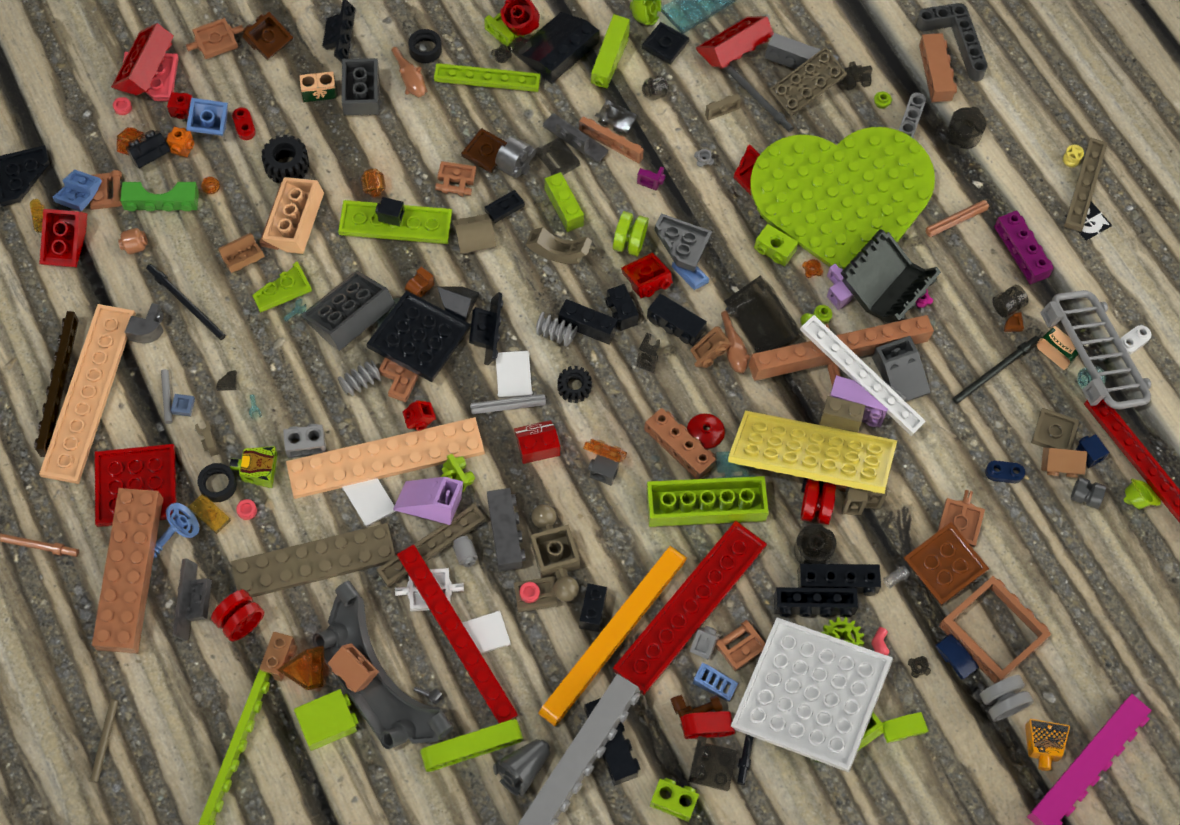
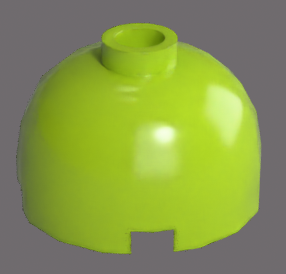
(645, 11)

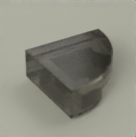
(227, 382)

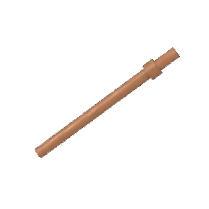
(56, 548)

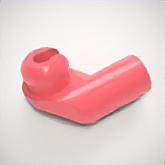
(878, 641)

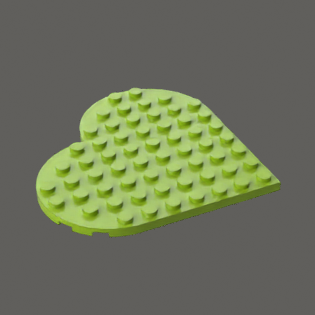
(843, 192)

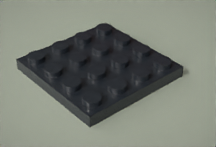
(418, 336)

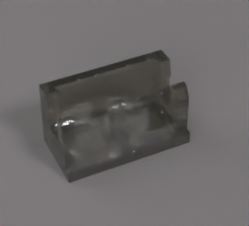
(647, 354)

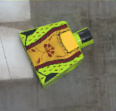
(257, 465)

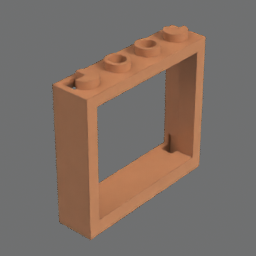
(984, 662)

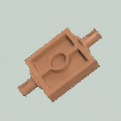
(215, 38)
(964, 516)

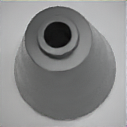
(522, 766)

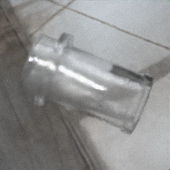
(896, 576)

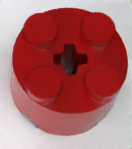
(520, 16)

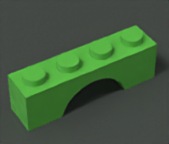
(181, 197)

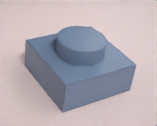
(182, 405)

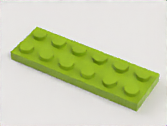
(417, 224)

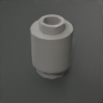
(465, 551)

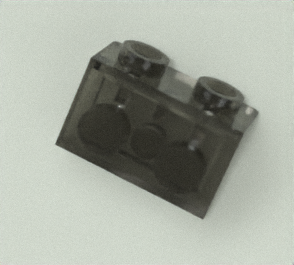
(617, 117)

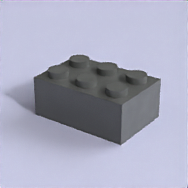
(360, 86)

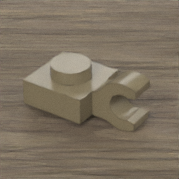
(208, 442)

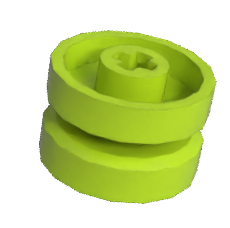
(630, 233)

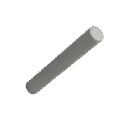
(166, 396)

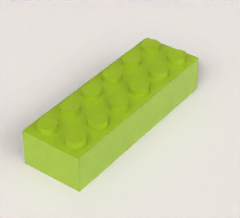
(706, 501)

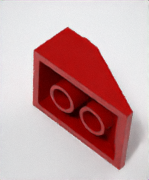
(62, 237)

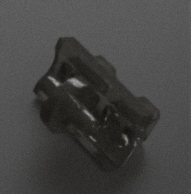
(856, 74)

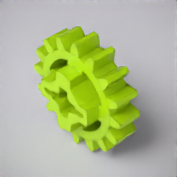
(845, 631)

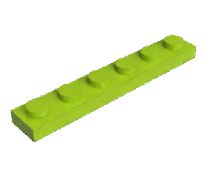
(487, 77)

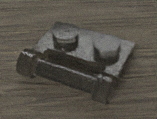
(560, 153)

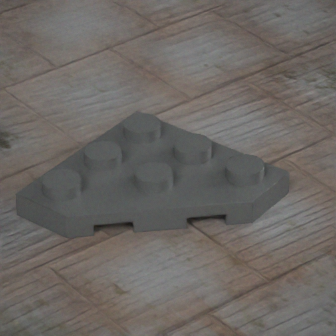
(682, 240)

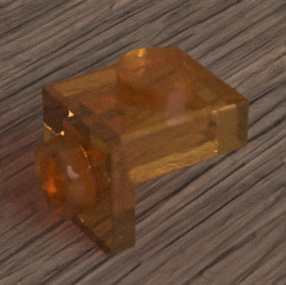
(125, 137)

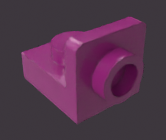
(650, 179)

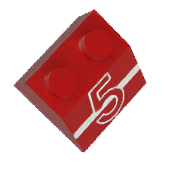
(537, 441)

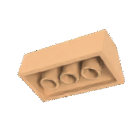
(293, 214)

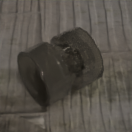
(1009, 301)

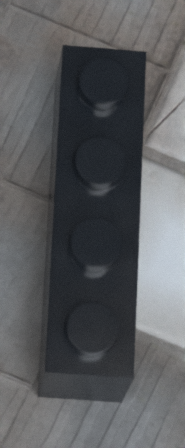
(617, 753)

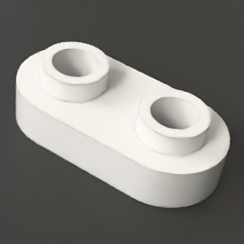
(1136, 339)

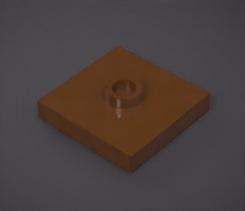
(483, 150)

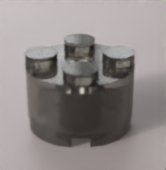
(966, 127)
(823, 541)

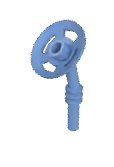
(177, 525)

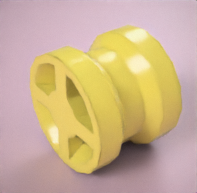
(1073, 155)

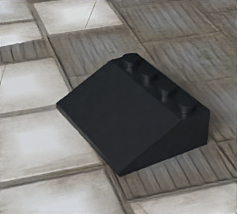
(560, 45)

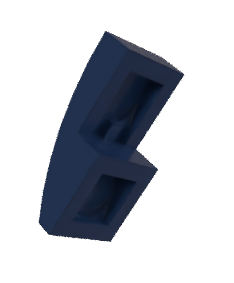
(957, 656)

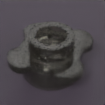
(501, 58)
(923, 662)

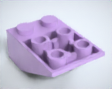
(852, 391)
(431, 498)

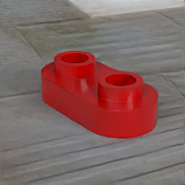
(243, 122)

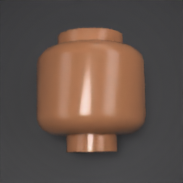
(133, 241)

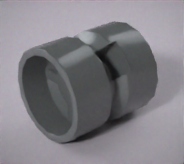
(1087, 492)

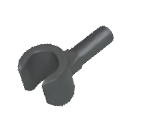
(435, 696)

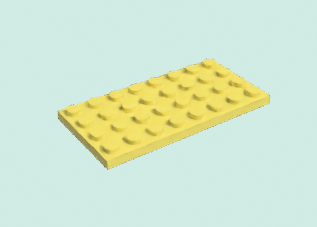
(813, 451)

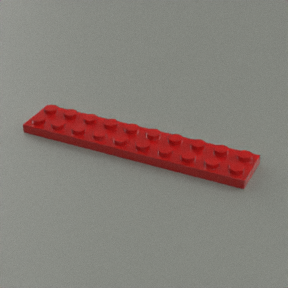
(689, 607)

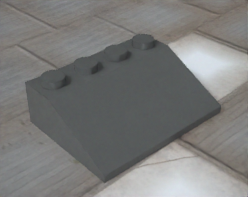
(349, 309)

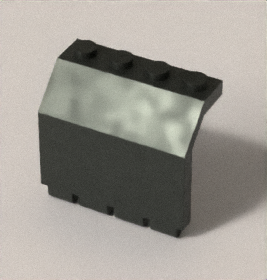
(886, 278)

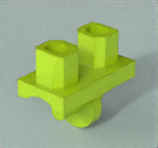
(453, 469)

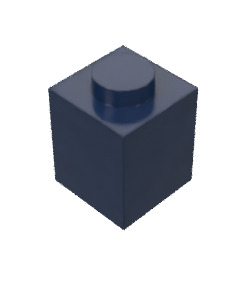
(1095, 450)

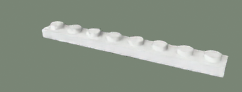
(862, 374)

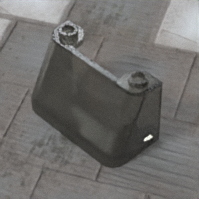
(764, 316)

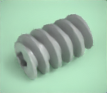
(555, 330)
(360, 378)

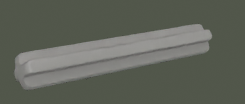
(508, 404)

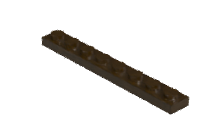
(58, 378)

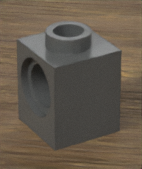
(603, 469)

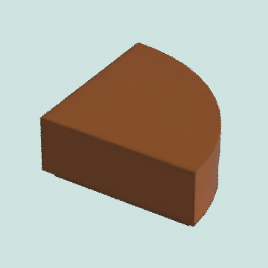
(1014, 323)

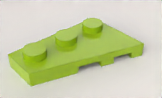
(285, 288)

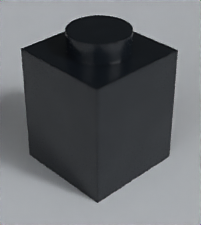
(390, 211)

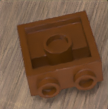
(267, 35)

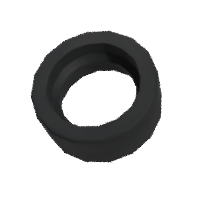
(425, 35)
(211, 470)

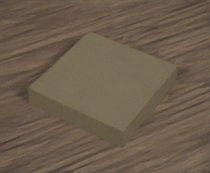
(1054, 430)

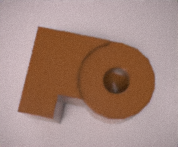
(420, 283)

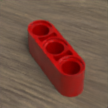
(707, 724)

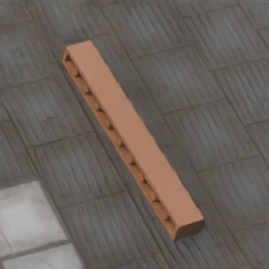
(861, 342)

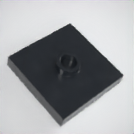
(665, 43)

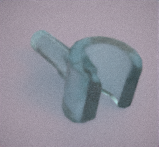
(298, 309)
(254, 408)

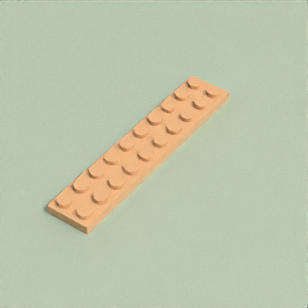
(87, 395)
(384, 457)

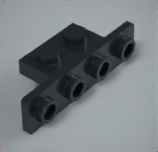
(339, 31)
(485, 328)

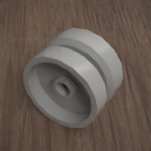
(1006, 698)

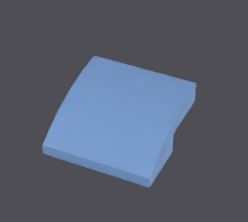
(78, 190)

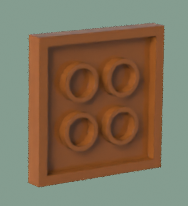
(946, 563)

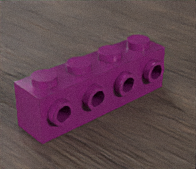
(1024, 247)

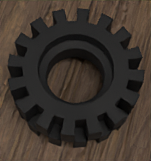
(580, 375)

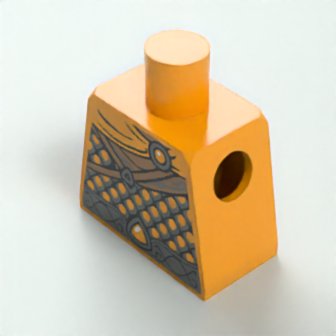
(1046, 741)

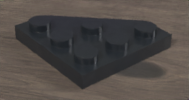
(20, 172)

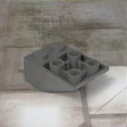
(902, 368)

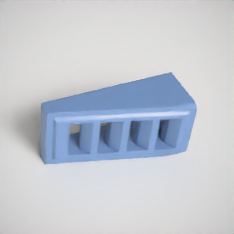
(704, 668)

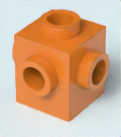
(180, 141)

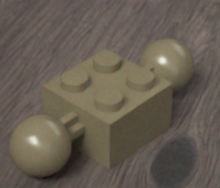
(555, 552)

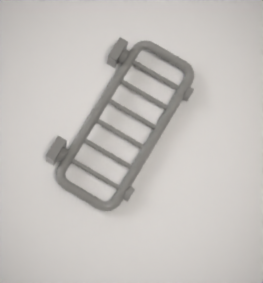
(1096, 390)

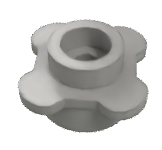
(703, 153)

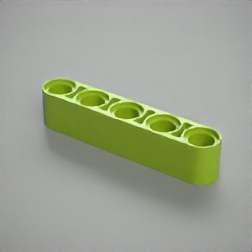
(471, 745)

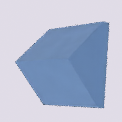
(207, 117)

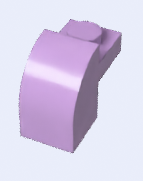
(838, 293)

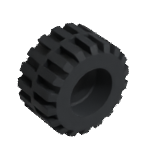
(285, 147)

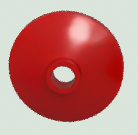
(708, 438)

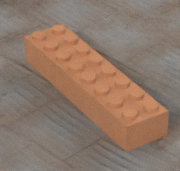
(127, 571)

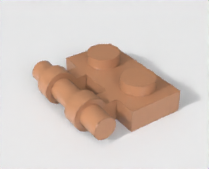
(456, 173)

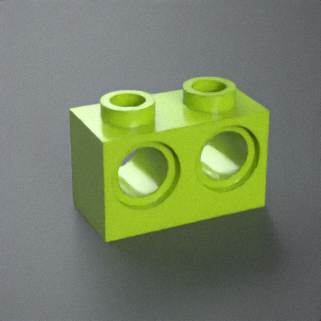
(672, 805)

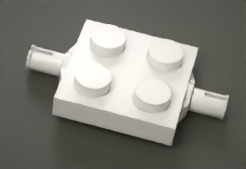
(442, 578)

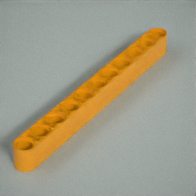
(612, 636)

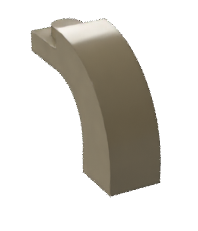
(558, 249)

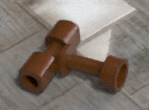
(681, 709)

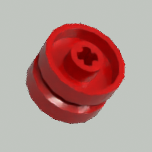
(820, 502)
(237, 615)

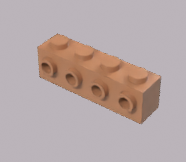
(937, 67)
(680, 444)

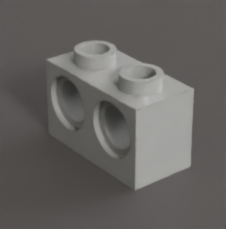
(304, 446)

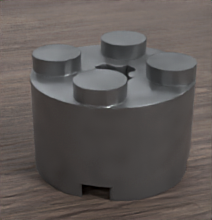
(515, 157)

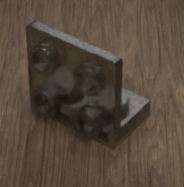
(712, 765)

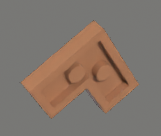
(403, 379)

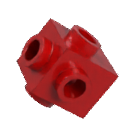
(179, 105)
(419, 415)

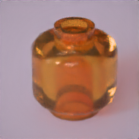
(373, 182)

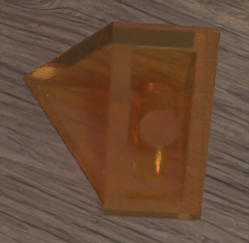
(306, 668)

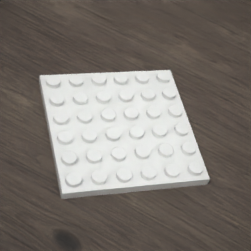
(812, 694)

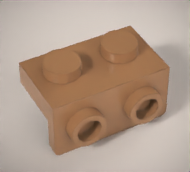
(240, 253)
(710, 347)
(278, 653)

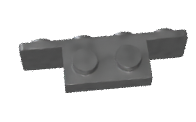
(575, 138)
(191, 599)

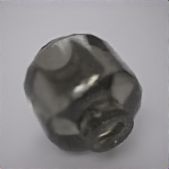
(655, 87)

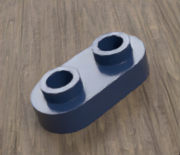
(1005, 472)

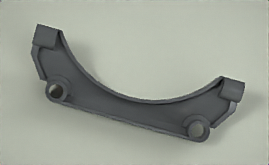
(382, 704)

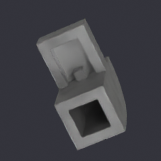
(147, 329)

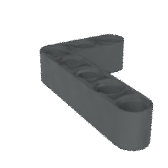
(959, 20)

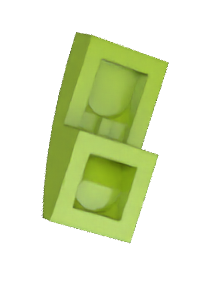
(904, 726)

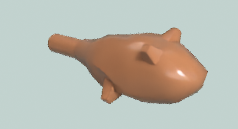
(410, 75)
(736, 352)

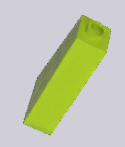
(611, 51)

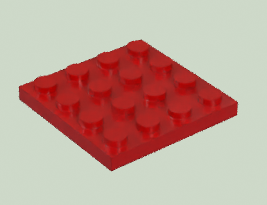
(133, 468)

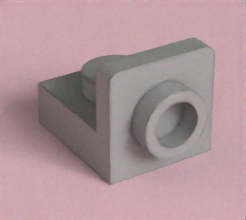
(705, 642)

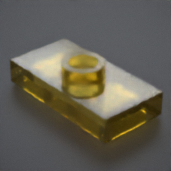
(209, 513)

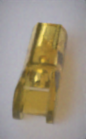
(37, 214)

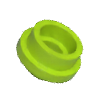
(880, 103)

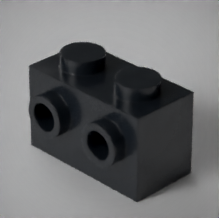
(622, 307)

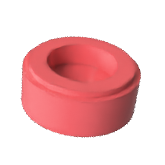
(122, 106)
(246, 509)
(529, 592)

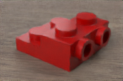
(647, 275)

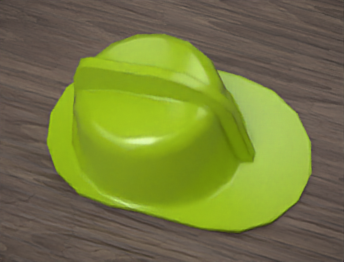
(1140, 495)

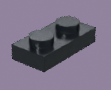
(504, 206)

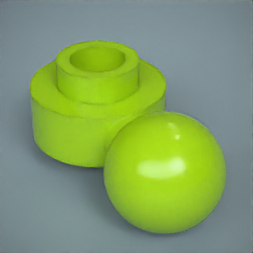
(824, 318)

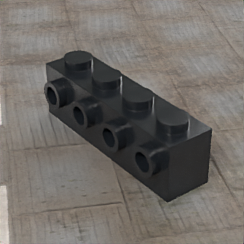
(860, 576)
(815, 601)

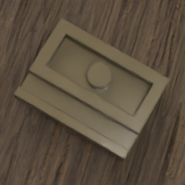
(546, 599)

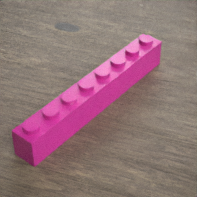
(1090, 763)

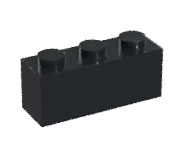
(676, 320)
(588, 321)

